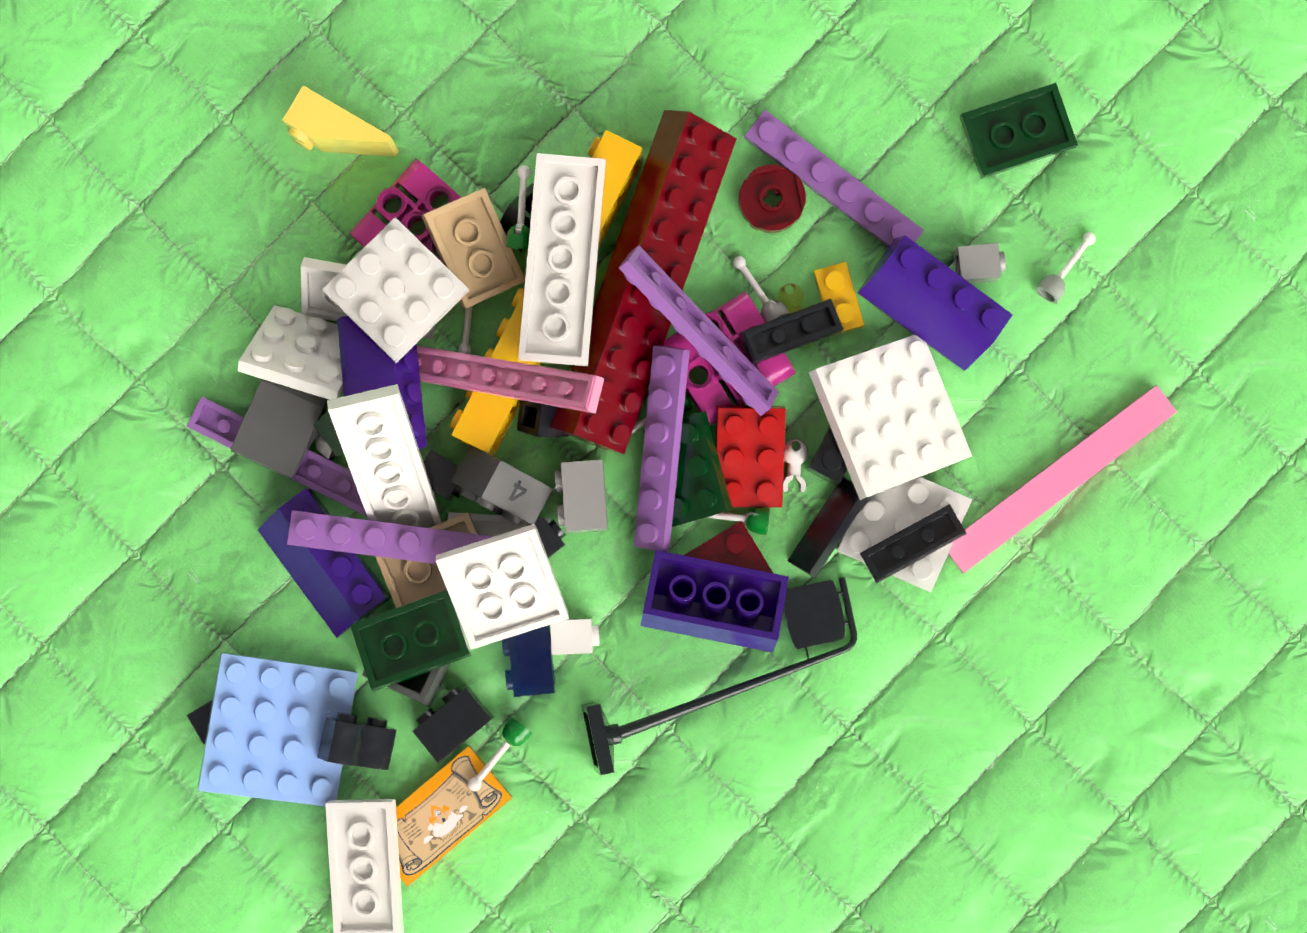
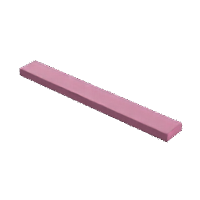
(510, 379)
(1061, 478)

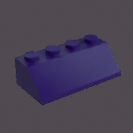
(934, 303)
(370, 368)
(333, 581)
(714, 601)

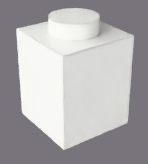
(574, 636)

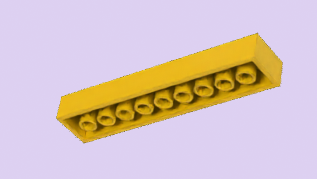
(488, 415)

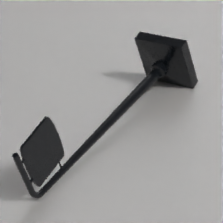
(812, 618)

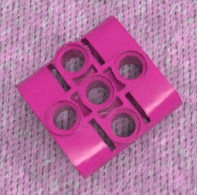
(418, 183)
(740, 315)

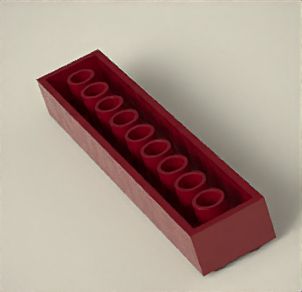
(668, 224)

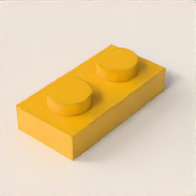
(836, 284)

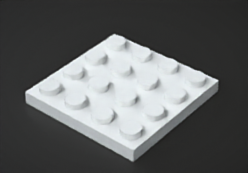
(890, 415)

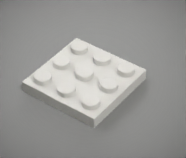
(395, 290)
(296, 353)
(896, 510)
(502, 586)

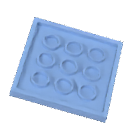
(270, 729)

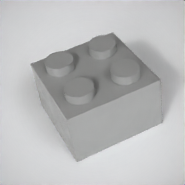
(582, 496)

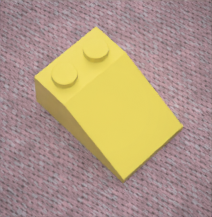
(329, 128)

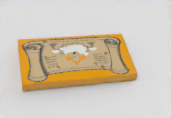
(445, 813)

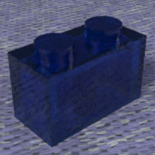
(530, 663)

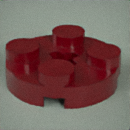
(783, 183)

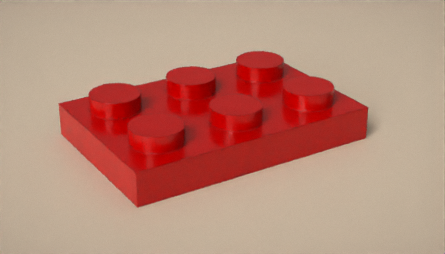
(752, 454)

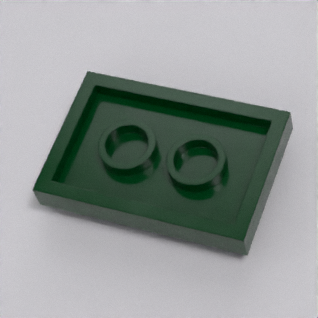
(1018, 130)
(700, 478)
(410, 640)

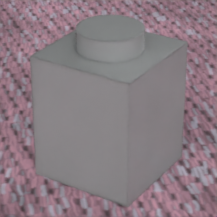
(979, 262)

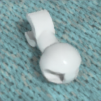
(795, 459)

